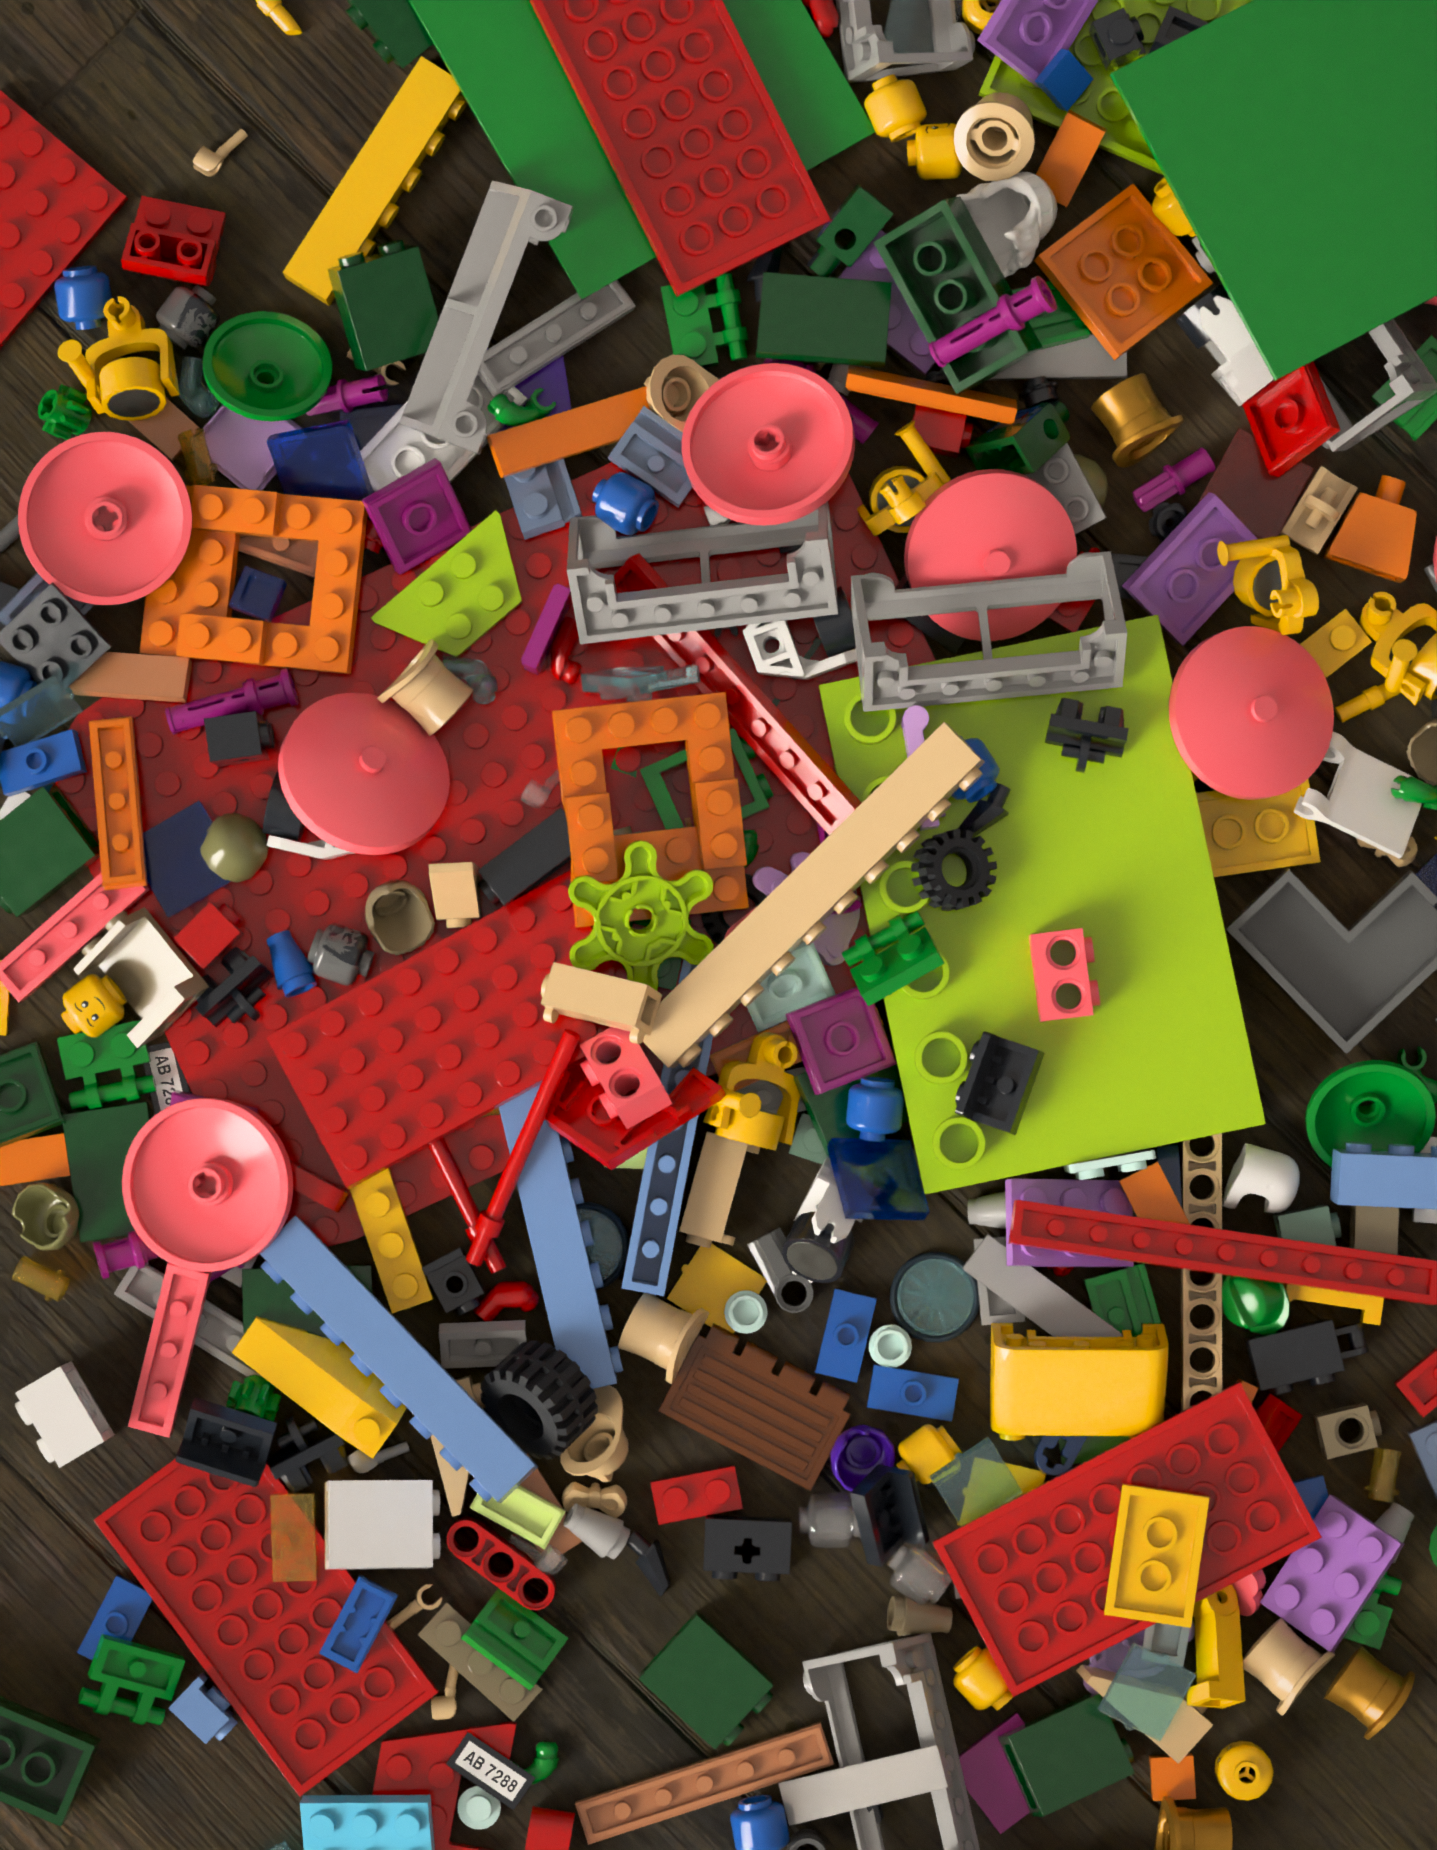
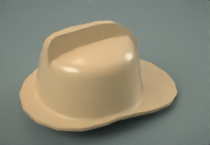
(676, 387)
(602, 1445)

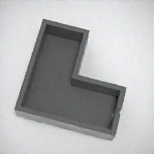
(1338, 973)

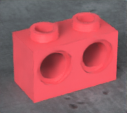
(1050, 976)
(627, 1073)

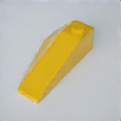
(321, 1381)

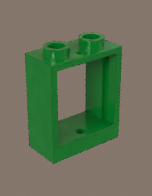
(743, 753)

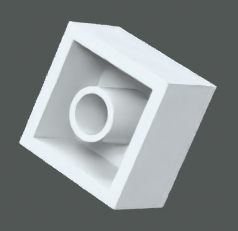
(63, 1415)

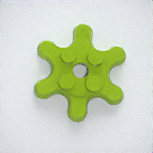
(641, 888)

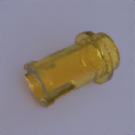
(197, 457)
(41, 1279)
(1384, 1475)

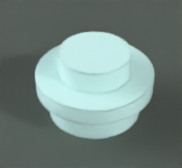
(745, 1311)
(890, 1346)
(478, 1808)

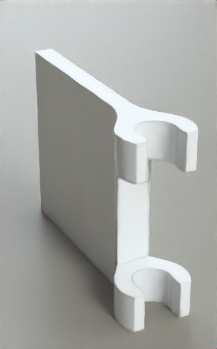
(1362, 800)

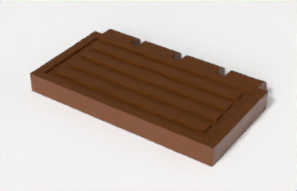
(754, 1410)

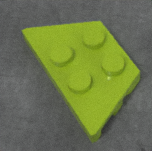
(459, 593)

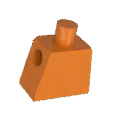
(1376, 533)

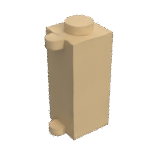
(600, 1000)
(714, 1190)

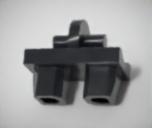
(1085, 738)
(238, 992)
(292, 1460)

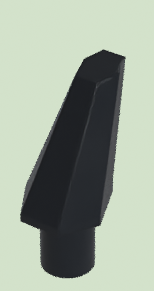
(766, 263)
(987, 812)
(650, 1561)

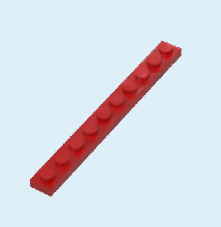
(1223, 1252)

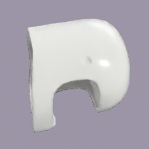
(1263, 1174)

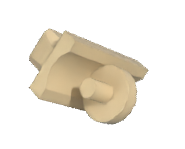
(1318, 510)

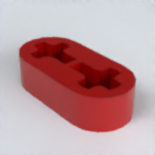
(318, 1188)

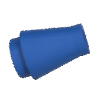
(290, 965)

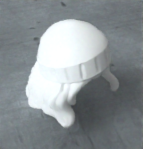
(1012, 217)

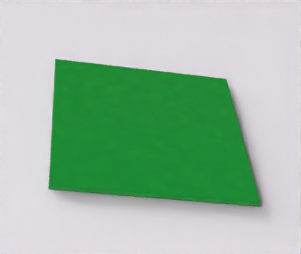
(550, 147)
(1303, 162)

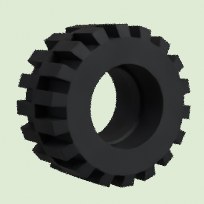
(539, 1399)

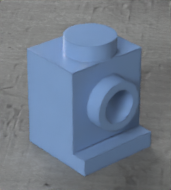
(204, 1710)

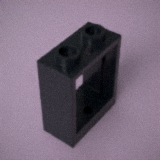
(527, 861)

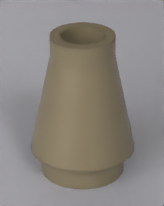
(913, 1619)

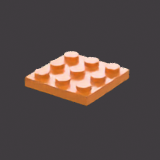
(1123, 272)

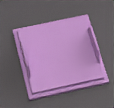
(241, 447)

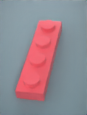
(64, 936)
(169, 1350)

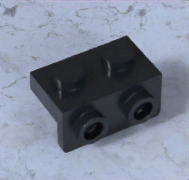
(998, 1082)
(226, 1442)
(888, 1512)

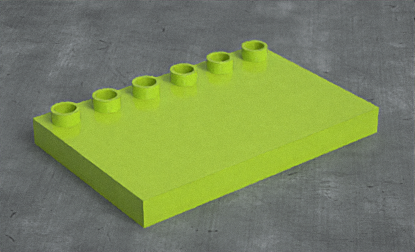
(1076, 851)

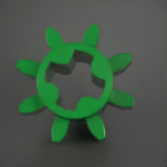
(64, 412)
(254, 1397)

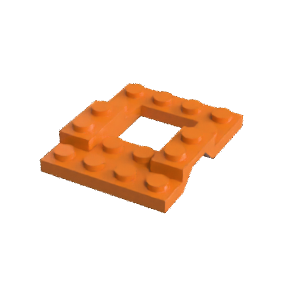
(192, 607)
(717, 834)

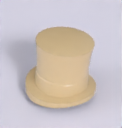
(995, 137)
(428, 690)
(661, 1333)
(1284, 1663)

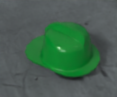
(1255, 1304)

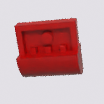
(174, 241)

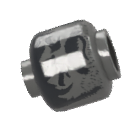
(188, 316)
(340, 954)

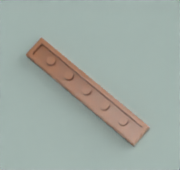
(704, 1783)

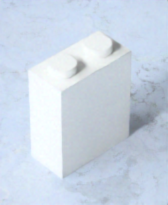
(381, 1524)

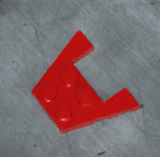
(585, 1122)
(419, 1768)

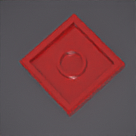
(1291, 418)

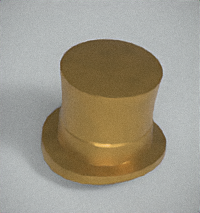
(1134, 419)
(1370, 1690)
(1192, 1828)

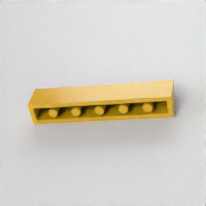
(378, 177)

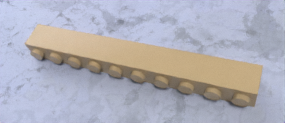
(811, 894)

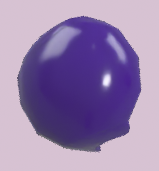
(858, 1453)

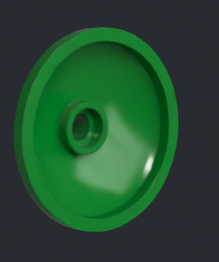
(268, 350)
(1398, 1114)

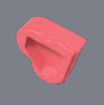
(1249, 1592)

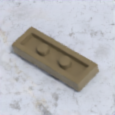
(444, 1636)

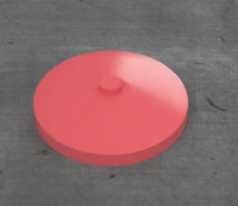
(768, 444)
(105, 518)
(989, 530)
(1251, 713)
(363, 774)
(207, 1184)

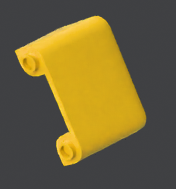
(1077, 1383)

